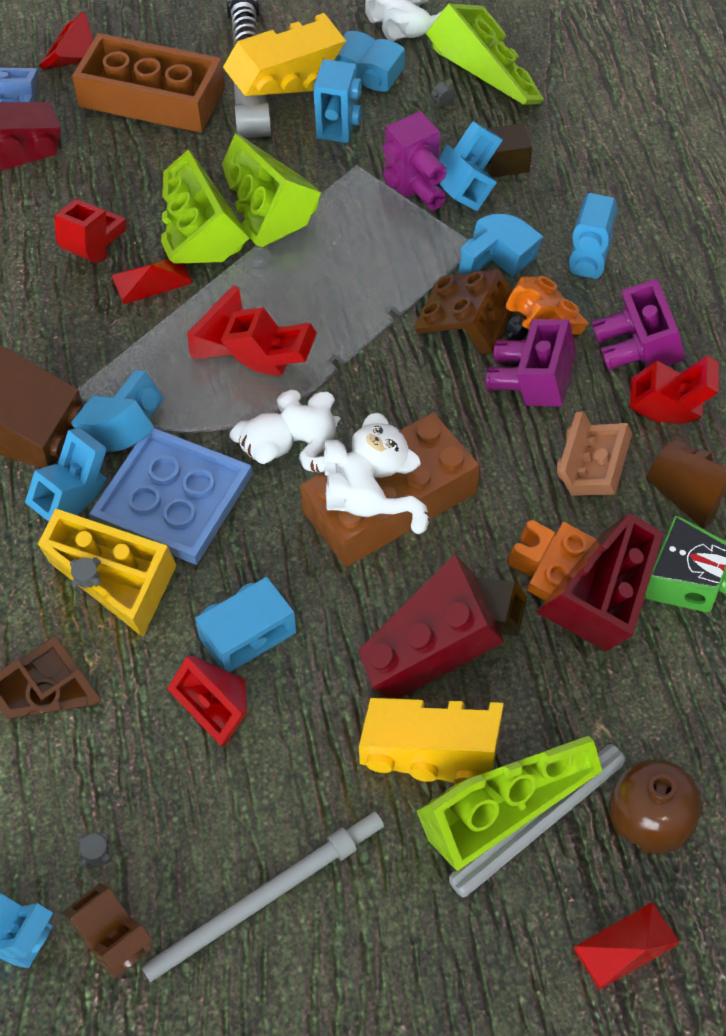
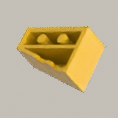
(284, 60)
(131, 567)
(430, 741)

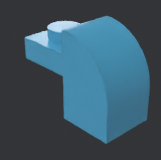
(465, 165)
(502, 240)
(124, 418)
(72, 481)
(22, 931)

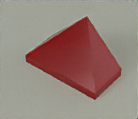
(70, 44)
(150, 280)
(206, 334)
(211, 697)
(626, 945)

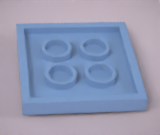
(173, 494)

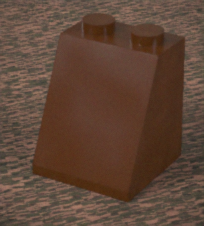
(33, 411)

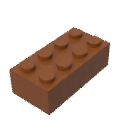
(149, 82)
(440, 482)

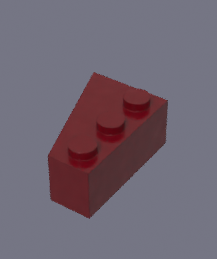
(27, 133)
(607, 585)
(431, 633)

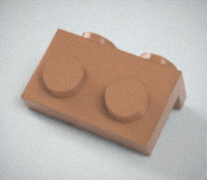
(593, 456)

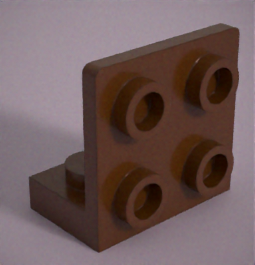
(468, 302)

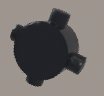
(515, 329)

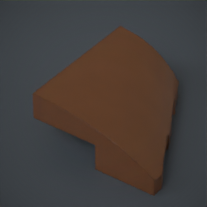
(690, 480)
(44, 683)

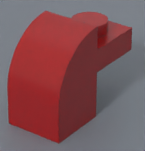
(87, 230)
(263, 345)
(671, 396)

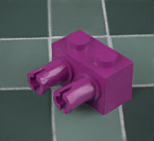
(413, 159)
(650, 323)
(543, 362)

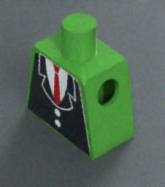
(689, 568)

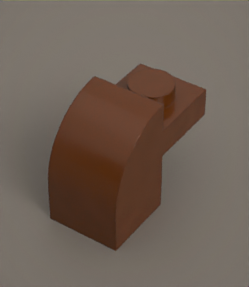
(108, 930)

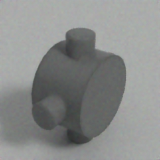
(443, 93)
(85, 572)
(94, 849)

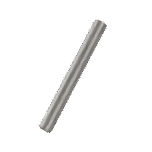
(484, 866)

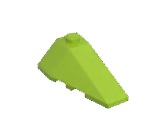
(476, 43)
(268, 192)
(197, 216)
(499, 802)

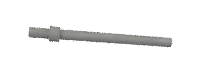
(338, 845)

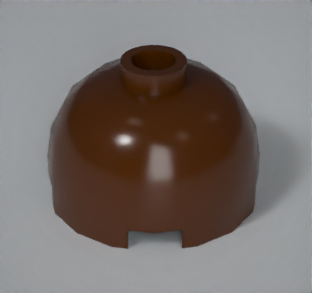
(655, 806)

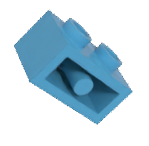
(336, 101)

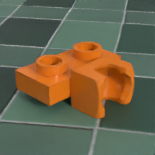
(541, 300)
(548, 555)

